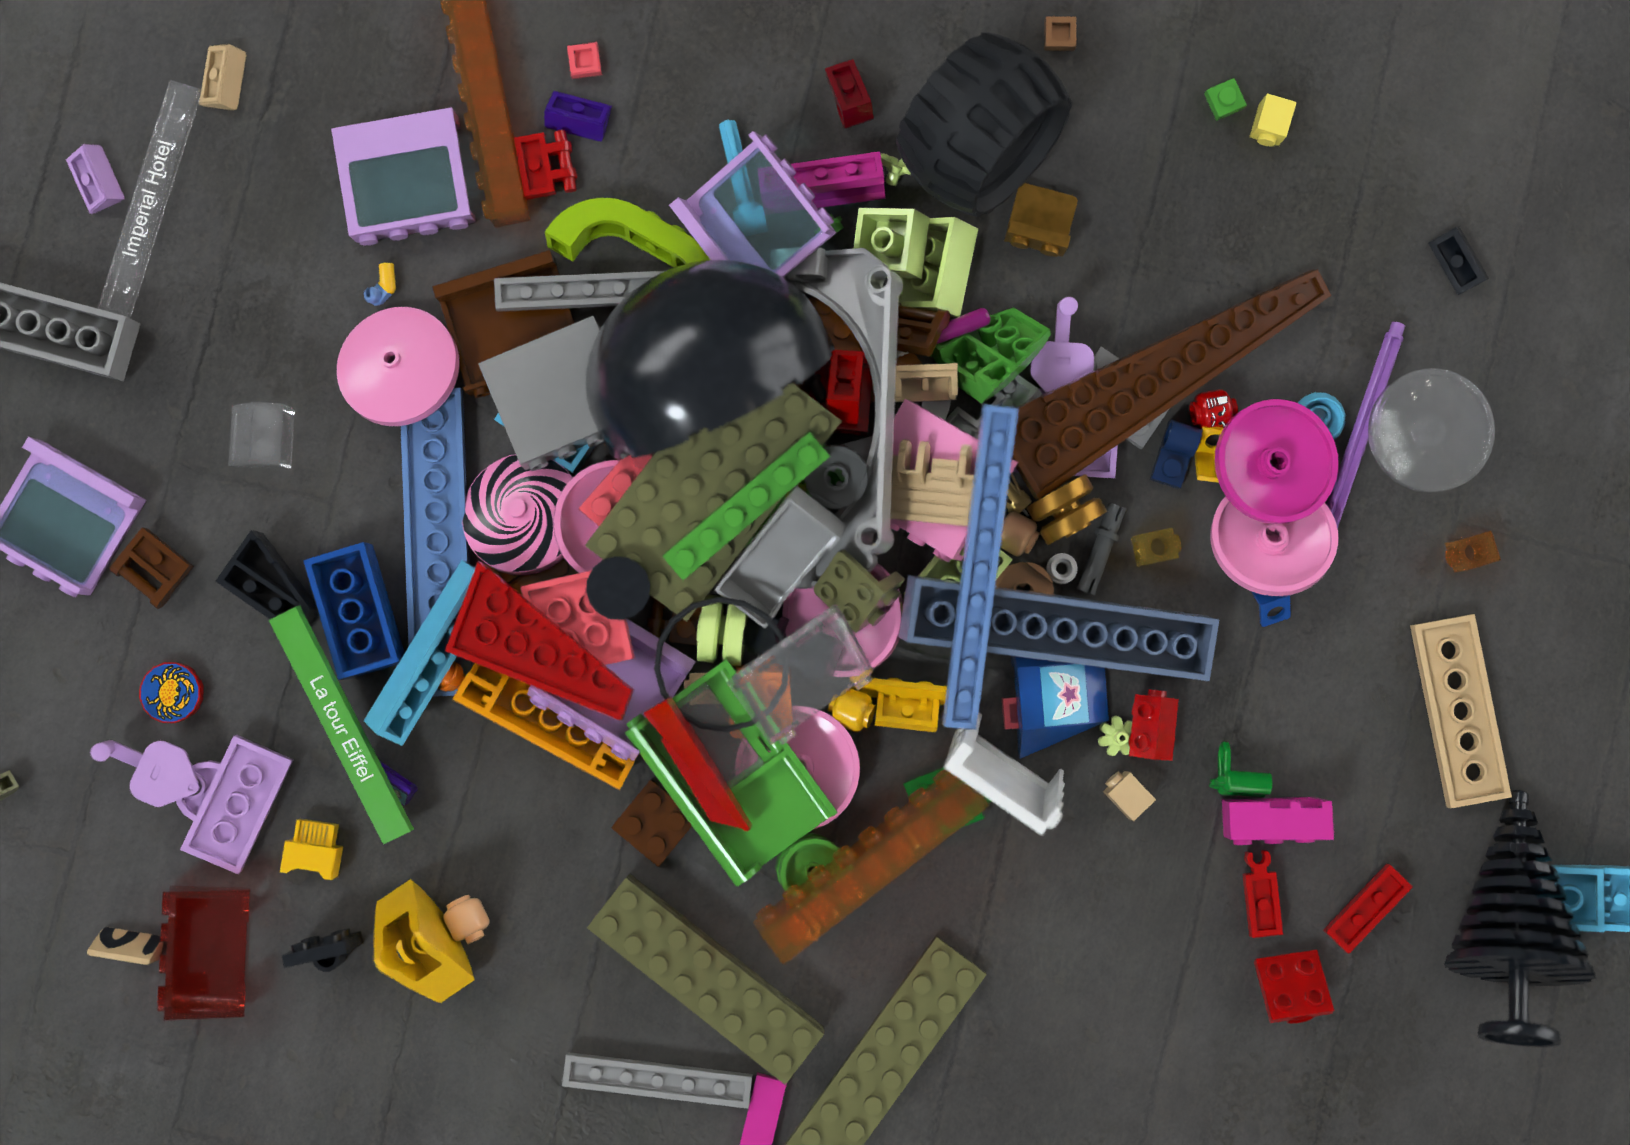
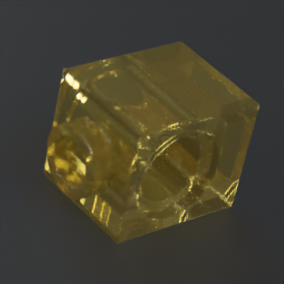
(1142, 547)

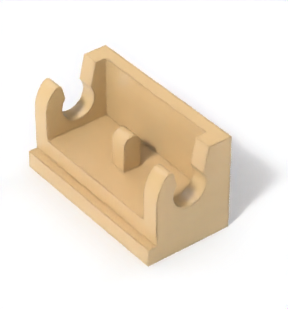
(926, 382)

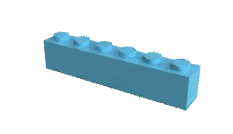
(421, 665)

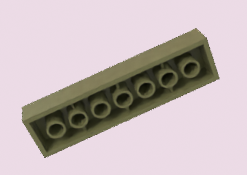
(707, 978)

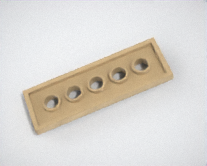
(1480, 719)

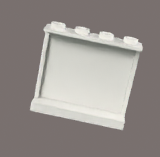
(1005, 780)

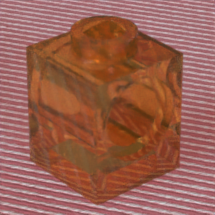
(1484, 551)

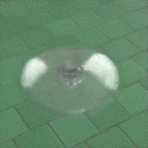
(1431, 430)

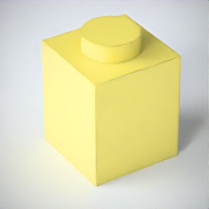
(1272, 120)

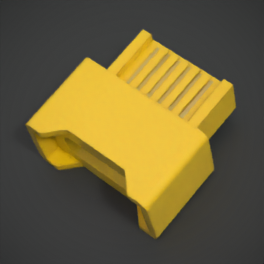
(313, 849)

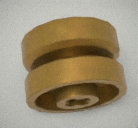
(1067, 510)

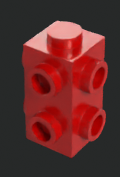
(1153, 726)

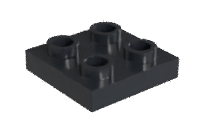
(315, 951)

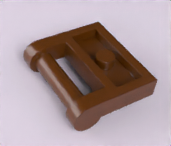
(918, 336)
(156, 559)

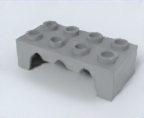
(781, 554)

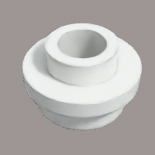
(1071, 566)

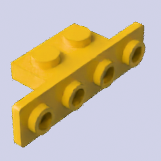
(906, 703)

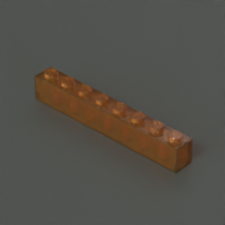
(487, 111)

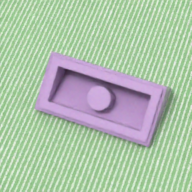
(94, 178)

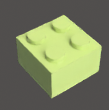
(894, 237)

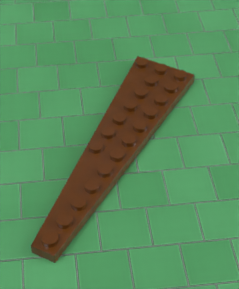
(1098, 411)

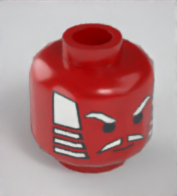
(1212, 409)

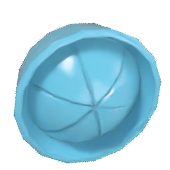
(1327, 409)

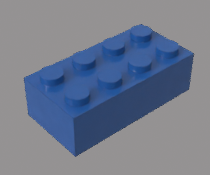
(354, 610)

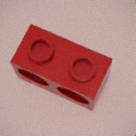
(845, 385)

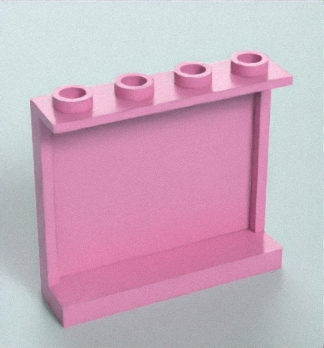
(945, 441)

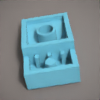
(1597, 896)

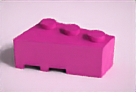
(1277, 820)

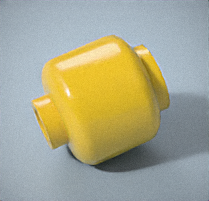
(853, 710)

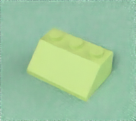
(945, 267)

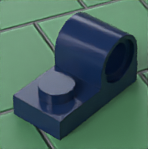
(1174, 454)

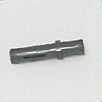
(1101, 548)

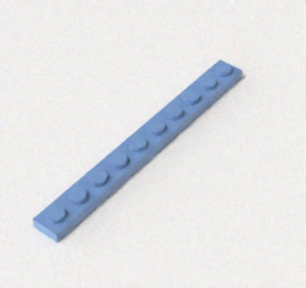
(979, 566)

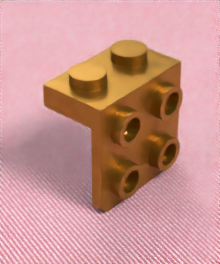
(1041, 220)

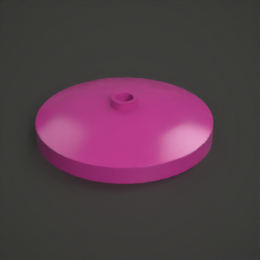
(1301, 458)

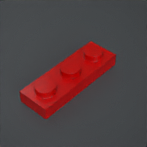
(1367, 908)

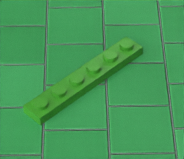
(745, 505)

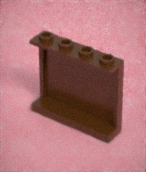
(483, 331)

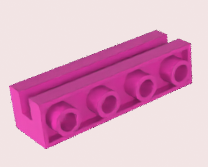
(843, 179)

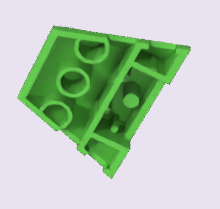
(994, 353)

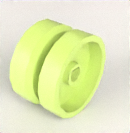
(720, 630)

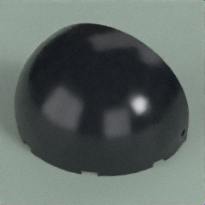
(699, 353)

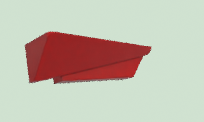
(696, 765)

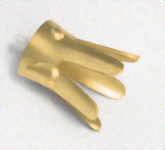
(1018, 499)

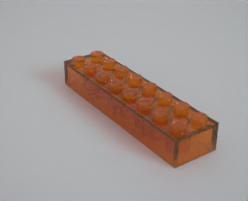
(868, 864)

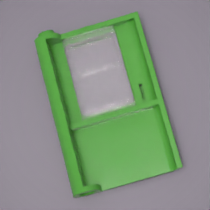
(768, 785)

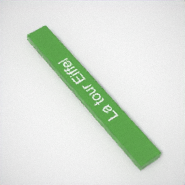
(341, 724)

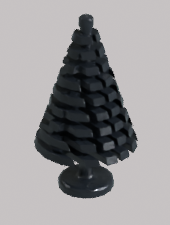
(1519, 928)

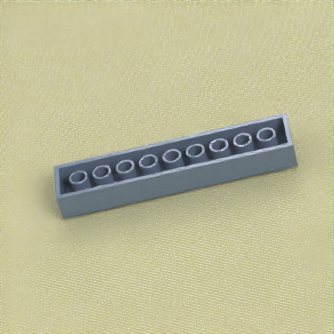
(1068, 629)

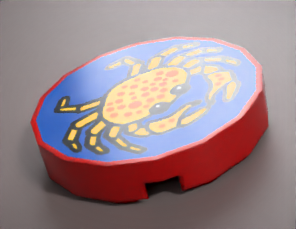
(171, 692)

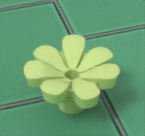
(894, 167)
(1113, 734)

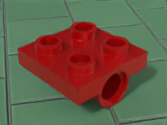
(1294, 987)

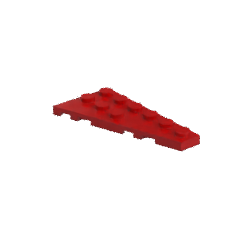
(518, 640)

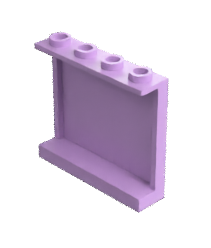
(640, 676)

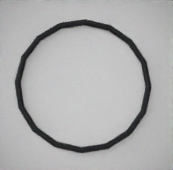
(668, 629)

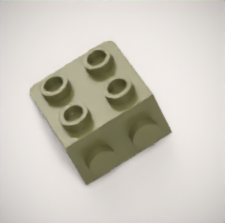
(857, 591)

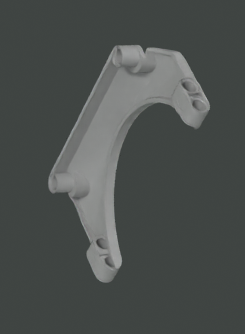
(852, 287)

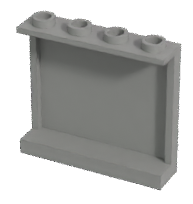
(544, 394)

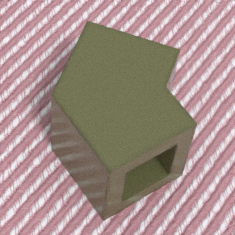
(7, 784)

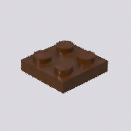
(652, 823)

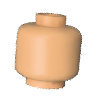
(1018, 534)
(466, 919)

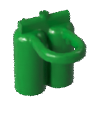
(1239, 782)

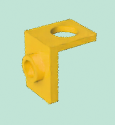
(1206, 456)

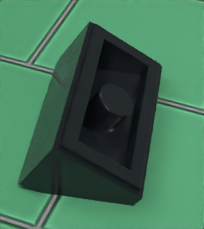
(1458, 260)

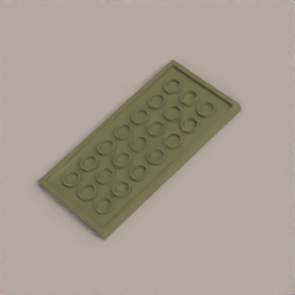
(692, 481)

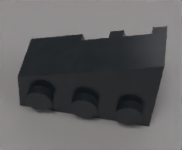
(264, 579)

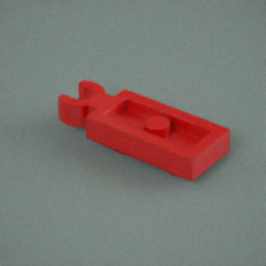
(1262, 897)

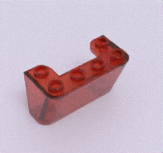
(203, 952)

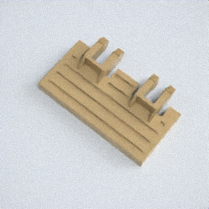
(932, 496)

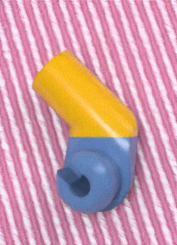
(385, 288)

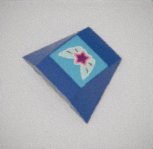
(1056, 701)

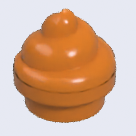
(453, 678)

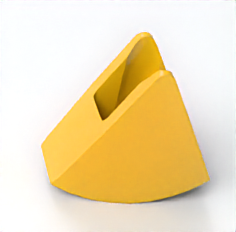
(416, 928)

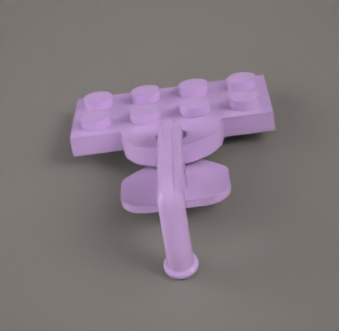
(1062, 363)
(232, 795)

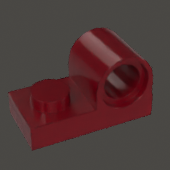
(850, 94)

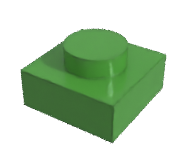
(1225, 99)

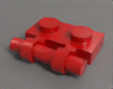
(536, 168)

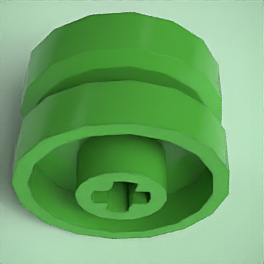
(806, 852)

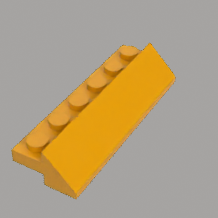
(508, 705)

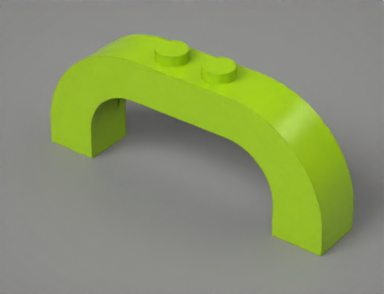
(621, 219)

